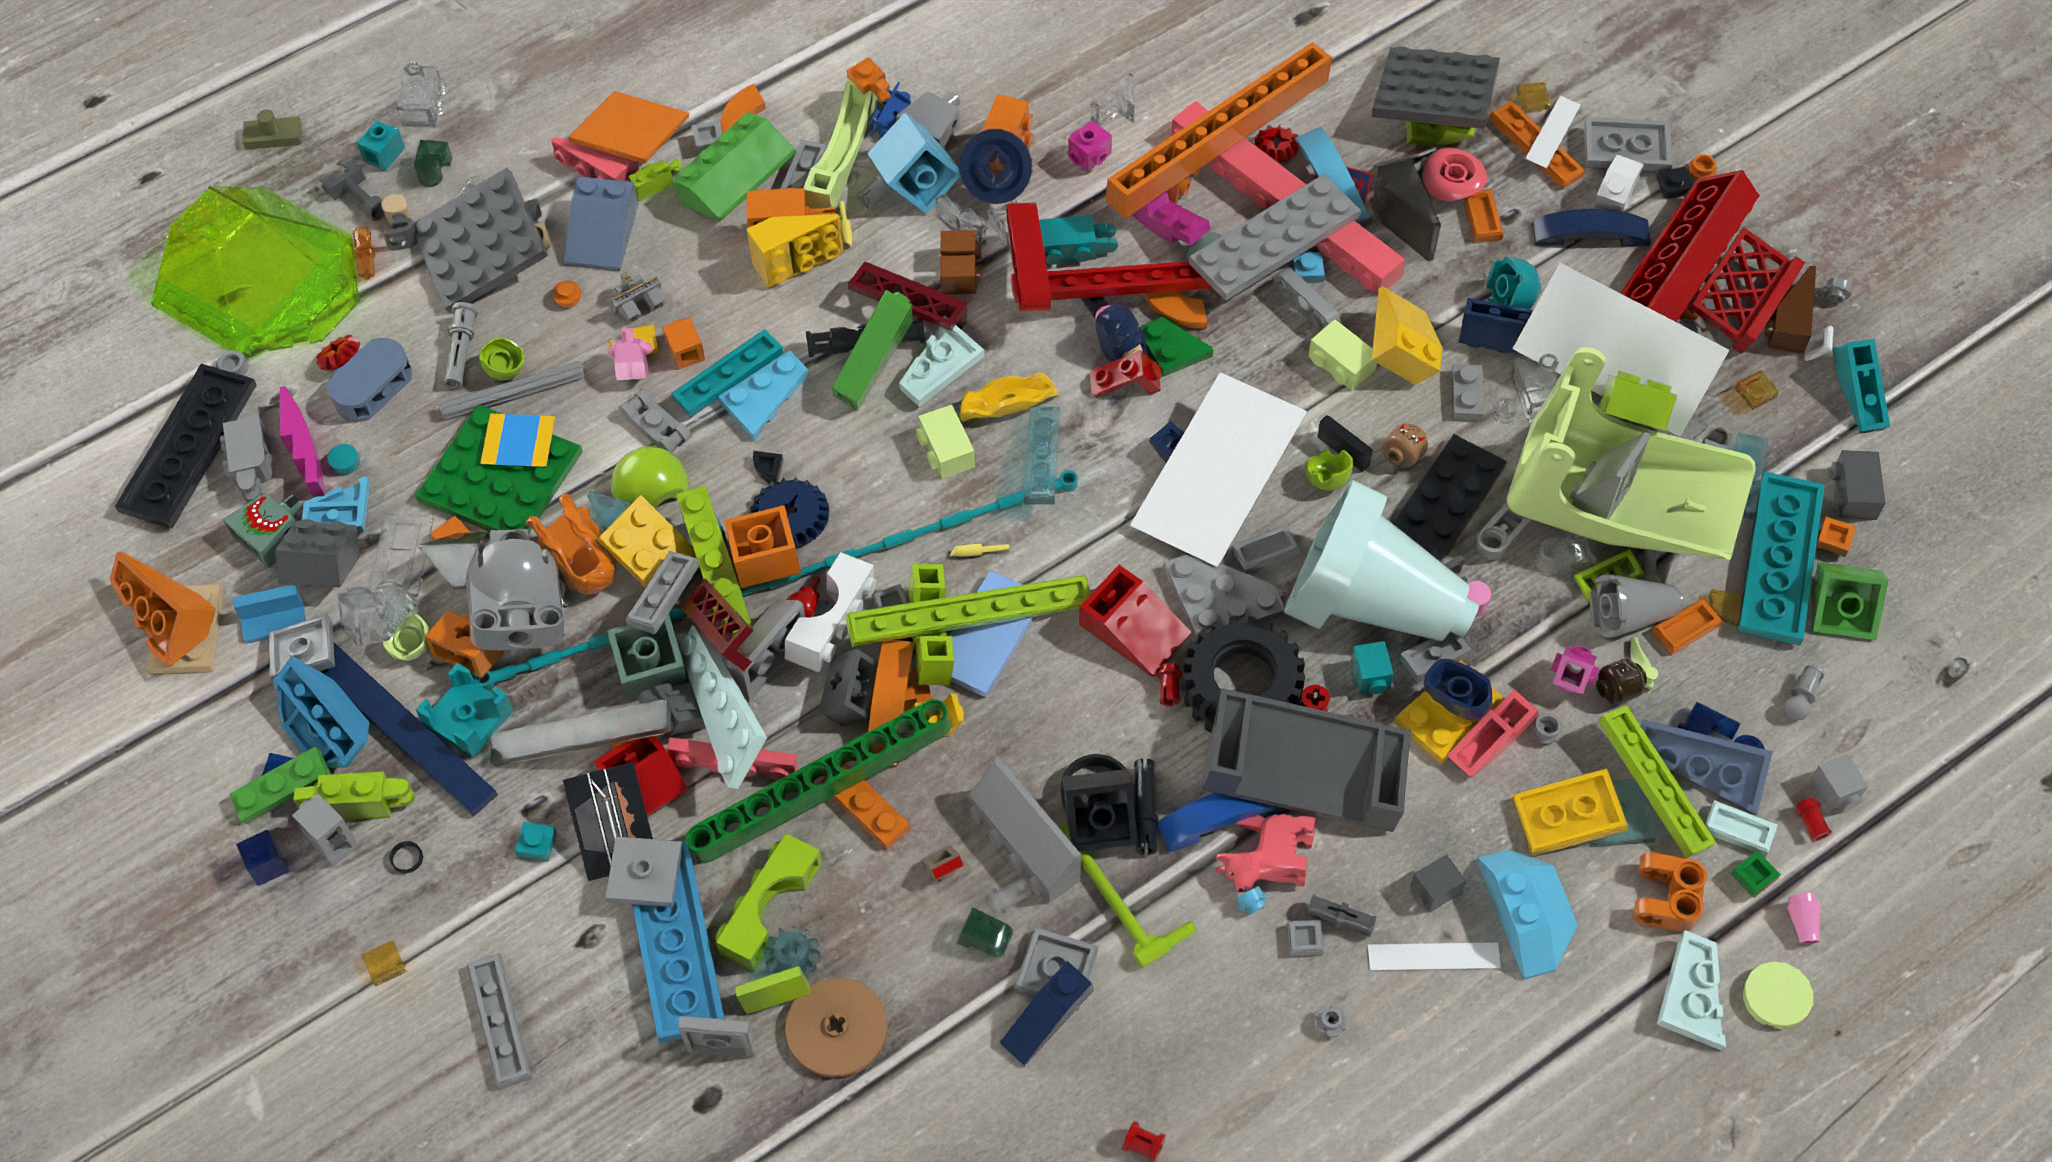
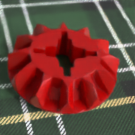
(1288, 146)
(338, 353)

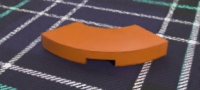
(744, 101)
(1178, 308)

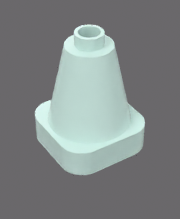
(1377, 575)

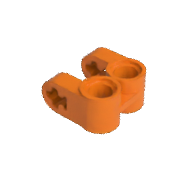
(1665, 913)

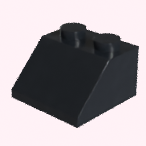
(1100, 810)

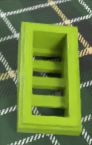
(1614, 563)

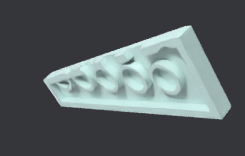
(726, 714)

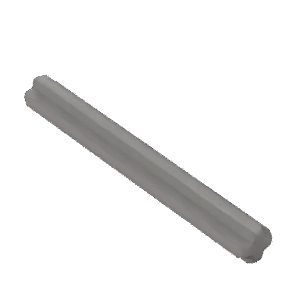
(512, 389)

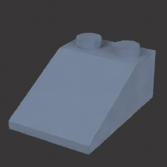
(600, 223)

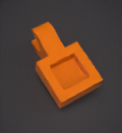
(869, 77)

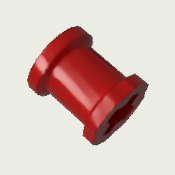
(1322, 699)
(1143, 1142)

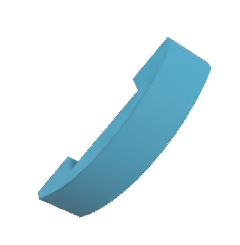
(1326, 160)

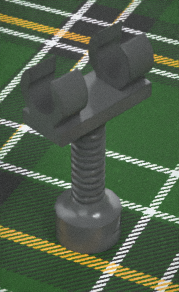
(349, 183)

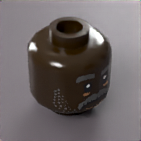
(1621, 681)

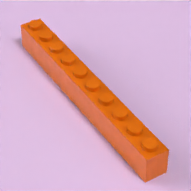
(1217, 130)

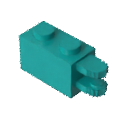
(1076, 239)

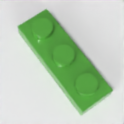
(278, 785)

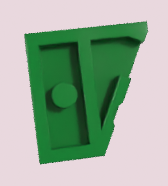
(1172, 346)

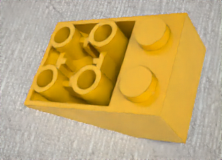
(793, 245)

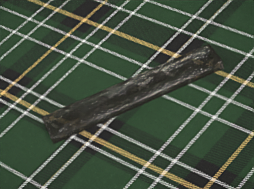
(581, 732)

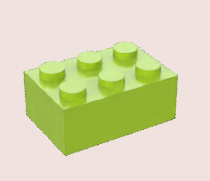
(1638, 402)

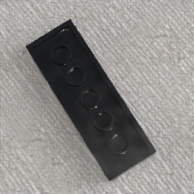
(185, 446)
(1449, 496)

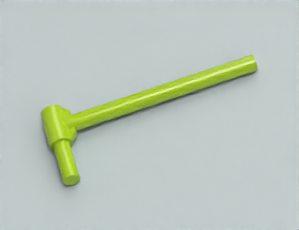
(1147, 947)

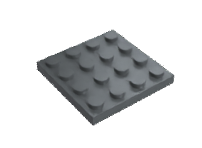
(1436, 87)
(479, 240)

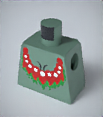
(263, 525)

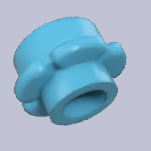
(1252, 900)

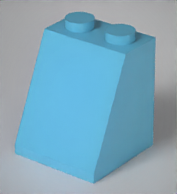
(914, 163)

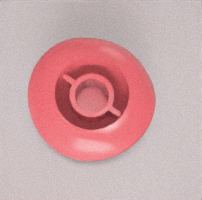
(1453, 174)

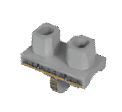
(634, 291)

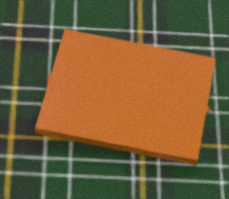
(629, 127)

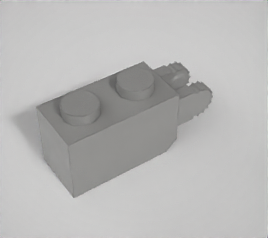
(247, 455)

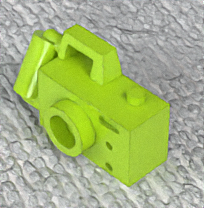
(654, 178)

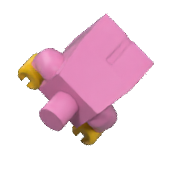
(630, 355)

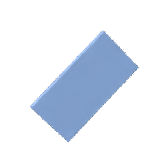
(986, 649)

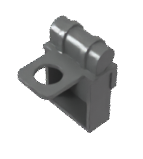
(684, 707)

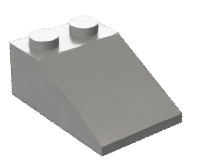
(1610, 478)

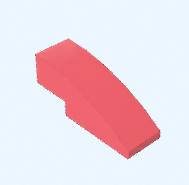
(1493, 734)

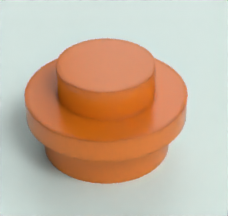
(1702, 166)
(566, 294)

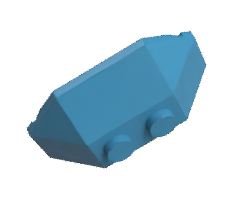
(319, 714)

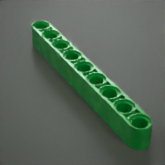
(803, 779)

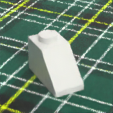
(1618, 184)

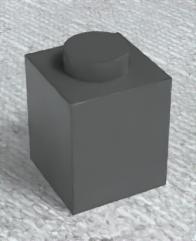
(1437, 884)

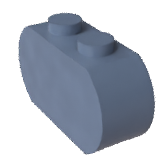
(369, 379)

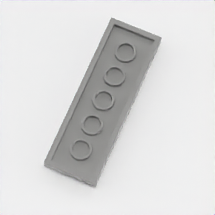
(1274, 237)

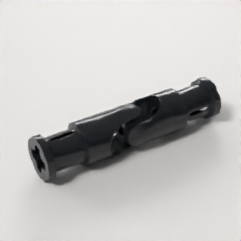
(844, 339)

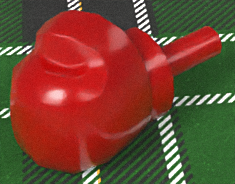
(808, 596)

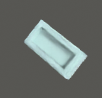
(1740, 828)

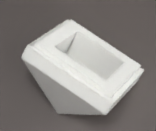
(1819, 343)

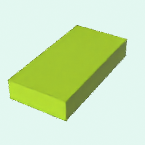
(773, 990)

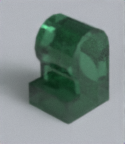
(429, 161)
(985, 933)

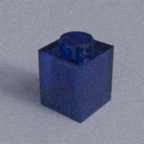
(262, 857)

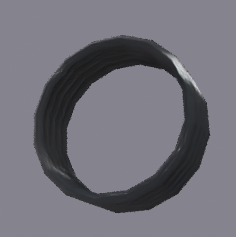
(403, 844)

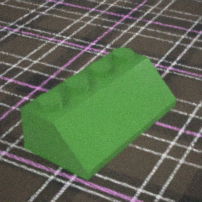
(732, 166)

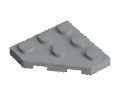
(1219, 593)

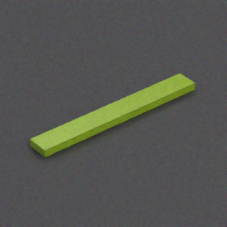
(966, 610)

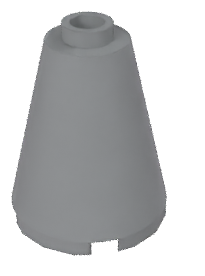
(1631, 603)

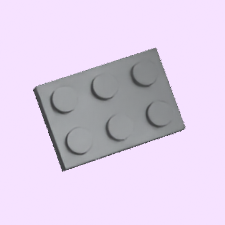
(1632, 138)

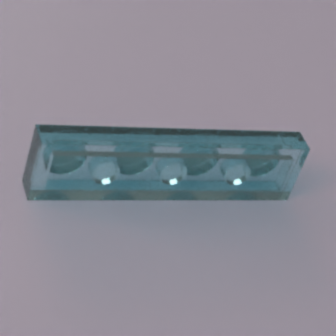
(1042, 456)

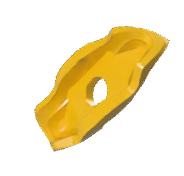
(1006, 396)

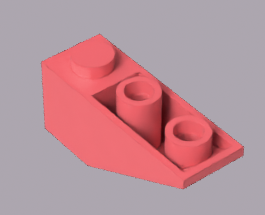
(592, 162)

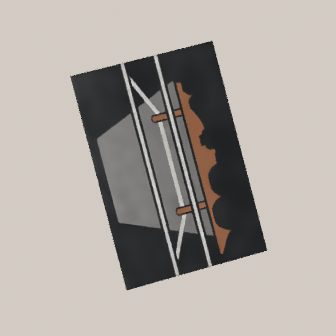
(603, 808)

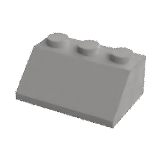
(765, 646)

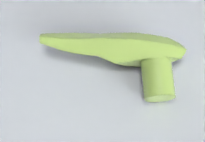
(1639, 657)

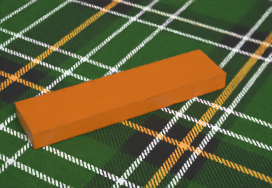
(1523, 133)

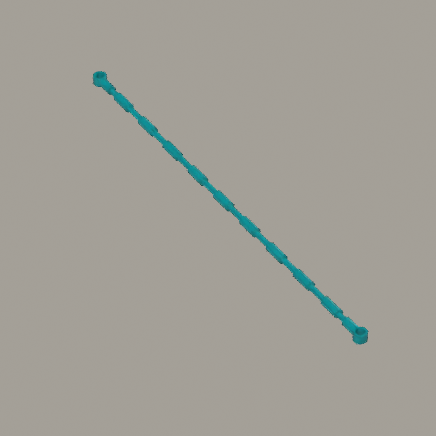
(887, 543)

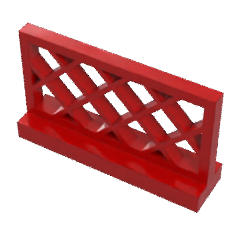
(1763, 306)

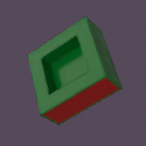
(1755, 874)

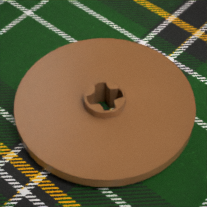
(833, 1052)

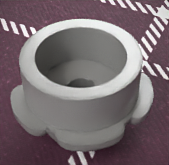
(1838, 290)
(1547, 721)
(1328, 1029)

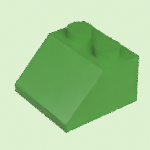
(1848, 600)

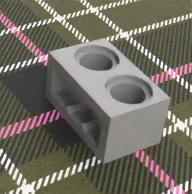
(325, 830)

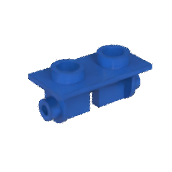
(884, 119)

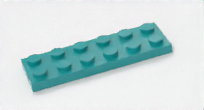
(1781, 558)

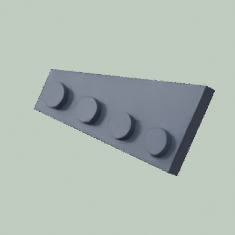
(1715, 763)

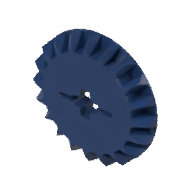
(980, 178)
(809, 504)

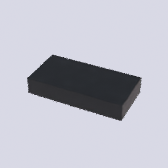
(1340, 439)

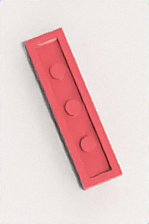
(701, 754)

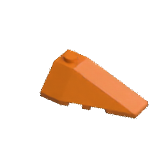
(165, 609)

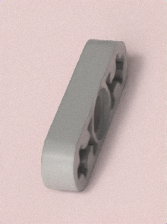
(1305, 298)

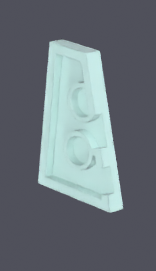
(940, 363)
(1692, 992)

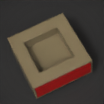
(943, 863)

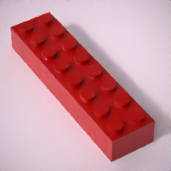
(1691, 243)

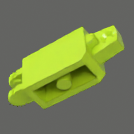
(359, 794)

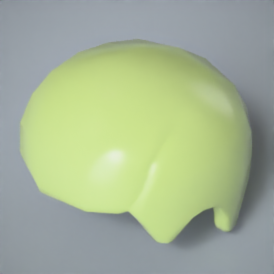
(409, 639)

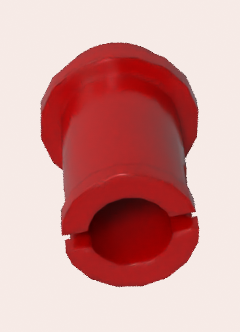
(1169, 684)
(1813, 819)

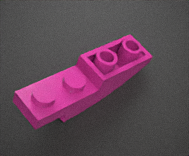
(1172, 220)

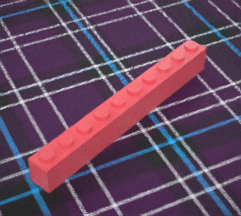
(1269, 182)

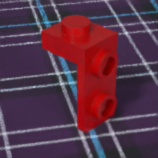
(1124, 371)

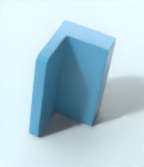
(269, 611)

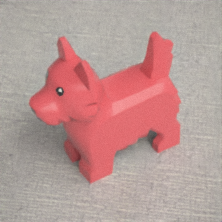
(1276, 853)

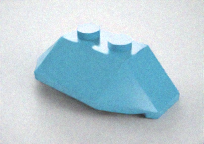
(1530, 909)

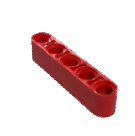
(1028, 257)

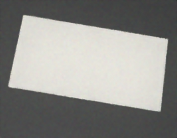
(1632, 337)
(1218, 469)

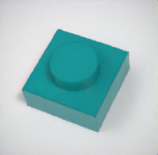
(535, 841)

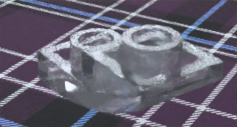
(955, 219)

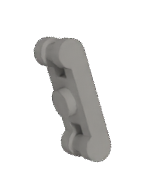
(654, 422)

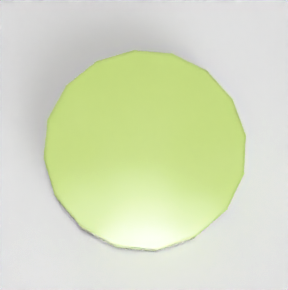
(1778, 995)

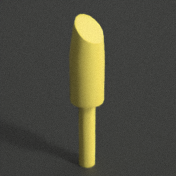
(845, 225)
(976, 550)

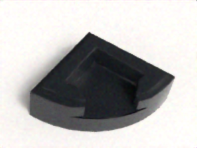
(768, 465)

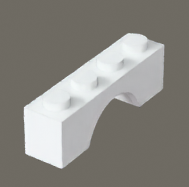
(815, 638)

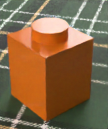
(683, 343)

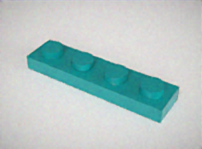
(727, 372)

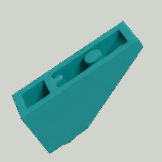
(1862, 383)

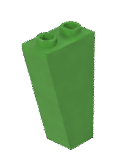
(873, 349)

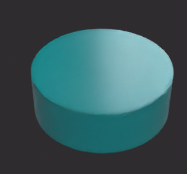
(343, 459)

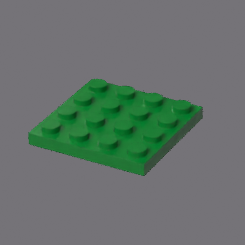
(489, 493)

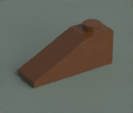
(1792, 320)

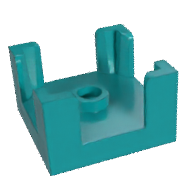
(466, 712)

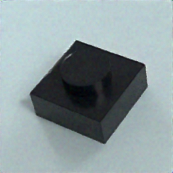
(1674, 182)

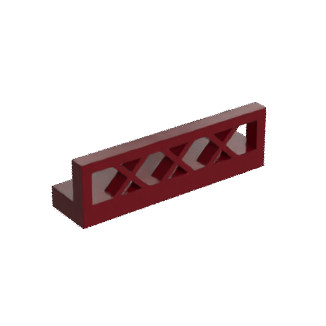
(926, 302)
(711, 626)

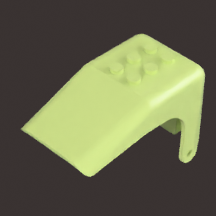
(1681, 498)

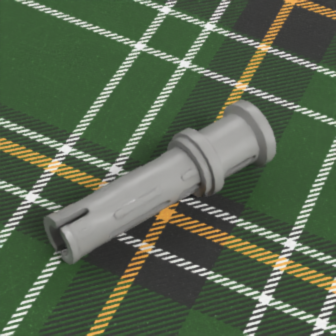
(460, 335)

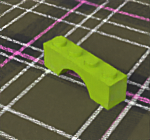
(932, 651)
(789, 867)

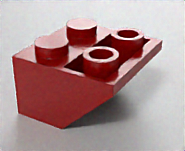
(655, 771)

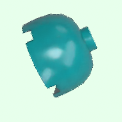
(1514, 283)

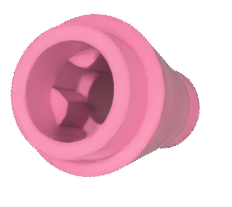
(1805, 915)

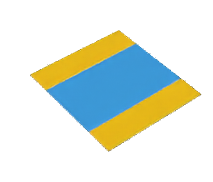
(518, 440)

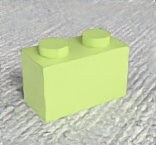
(1342, 355)
(946, 442)

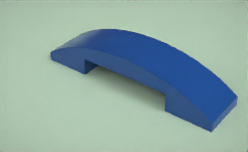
(1208, 814)

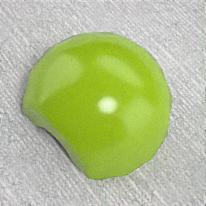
(648, 473)

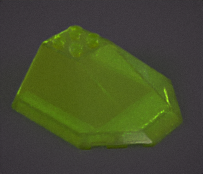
(256, 271)

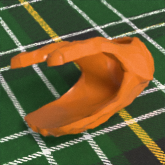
(576, 551)

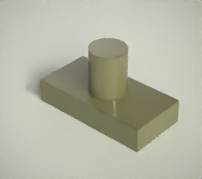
(271, 131)

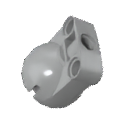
(514, 597)

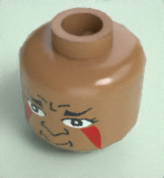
(1405, 445)

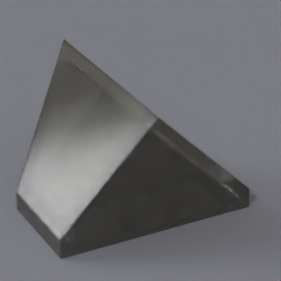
(453, 554)

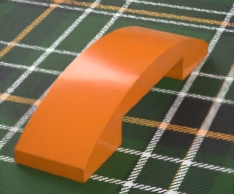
(890, 684)

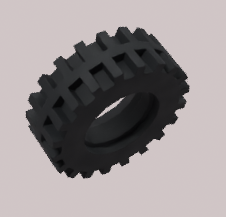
(1235, 638)

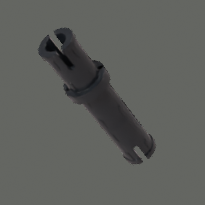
(1145, 807)

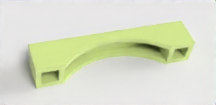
(831, 173)

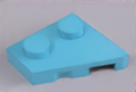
(341, 506)

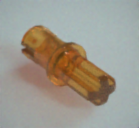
(364, 252)

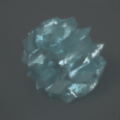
(800, 943)

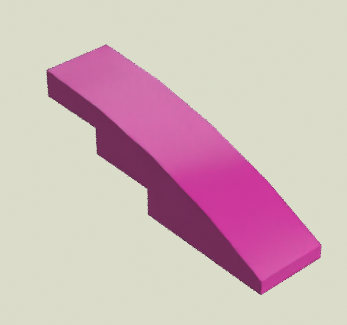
(299, 440)

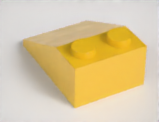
(1405, 338)

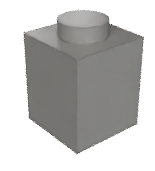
(1839, 783)

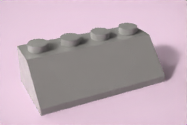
(1025, 832)

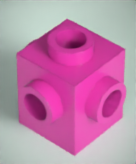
(1089, 146)
(1570, 679)

